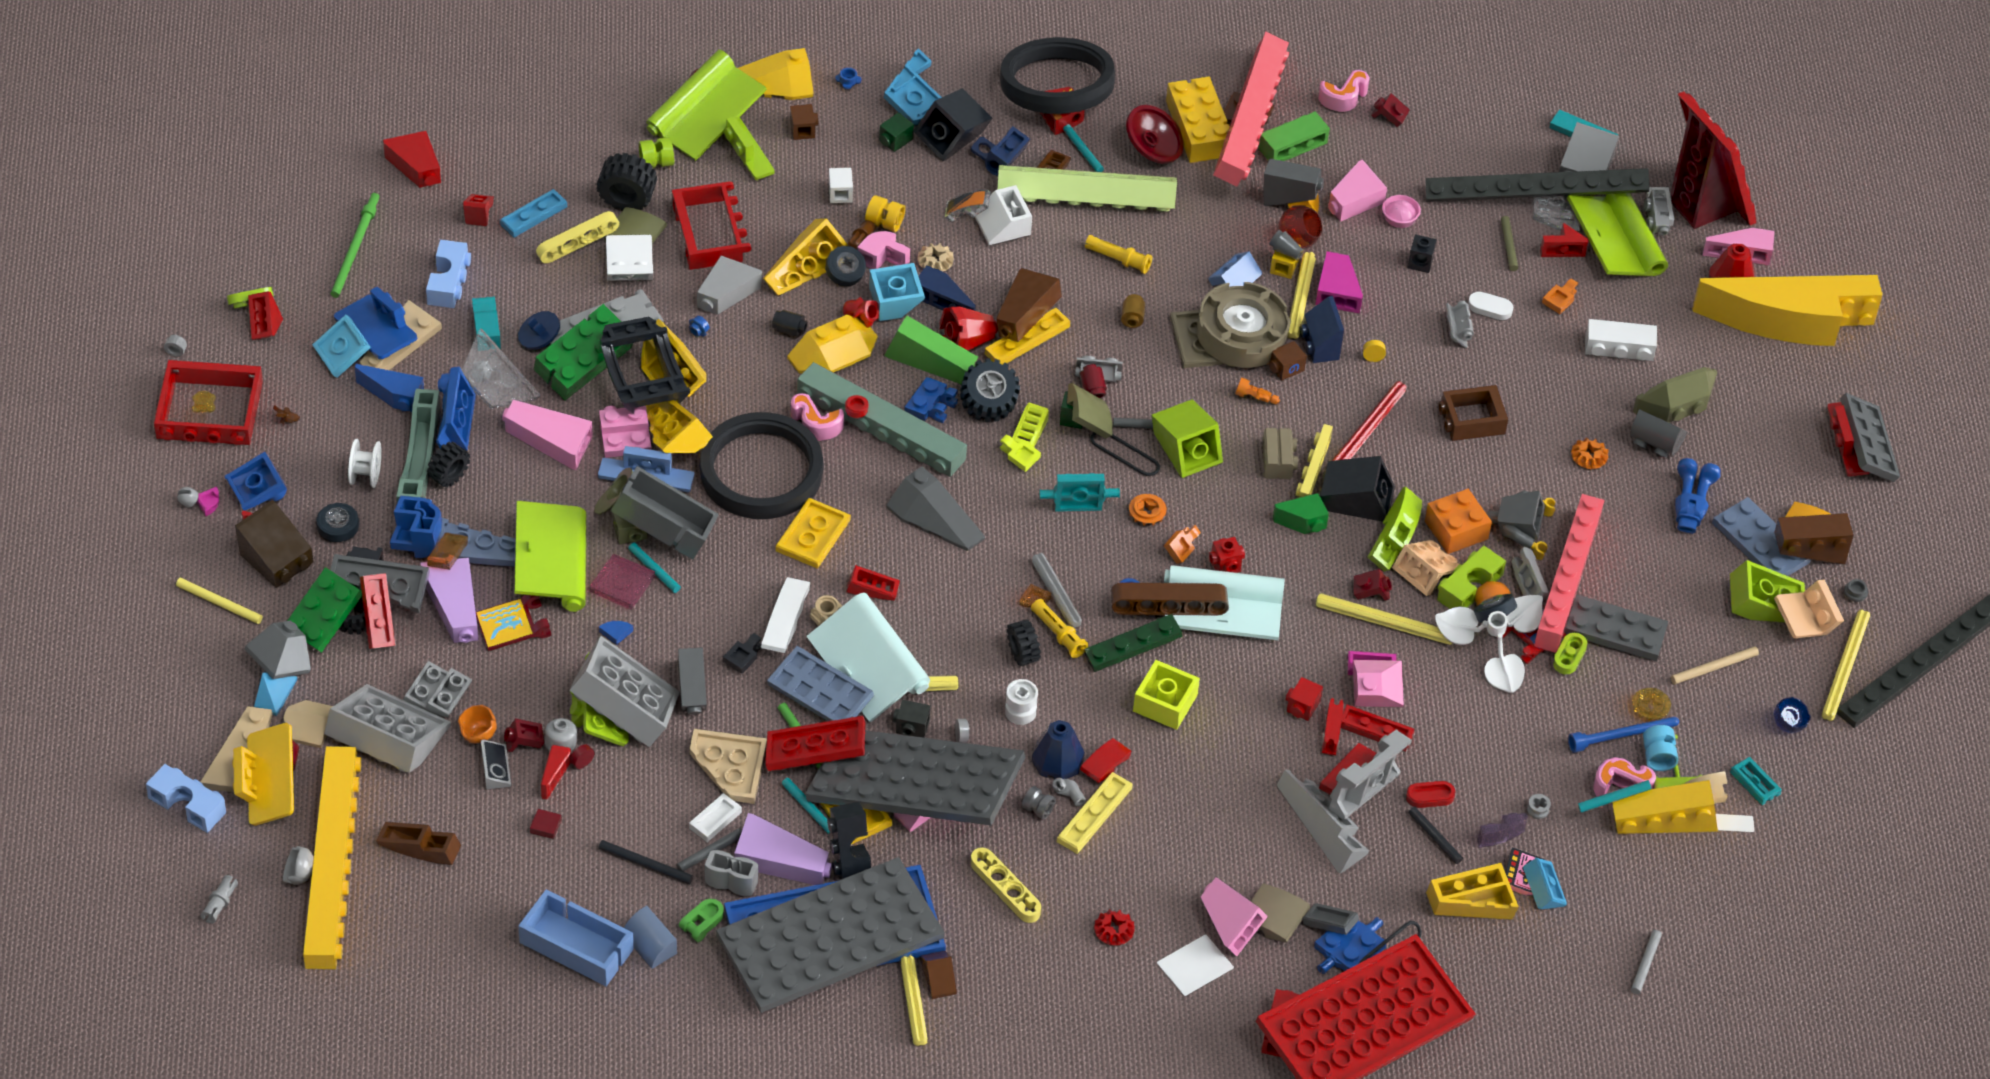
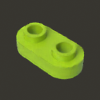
(240, 299)
(1568, 655)

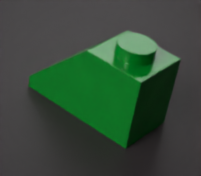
(1302, 514)

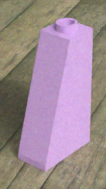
(454, 599)
(782, 853)

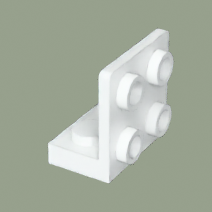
(629, 257)

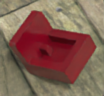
(1391, 108)
(1371, 584)

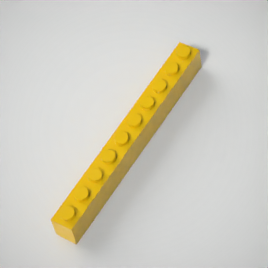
(331, 858)

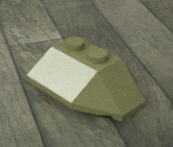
(1678, 396)

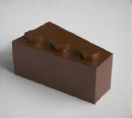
(1815, 537)

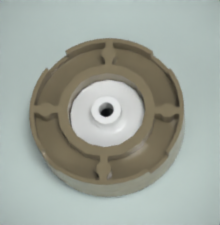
(1242, 324)

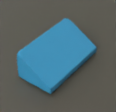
(1544, 884)

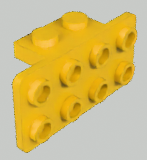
(266, 774)

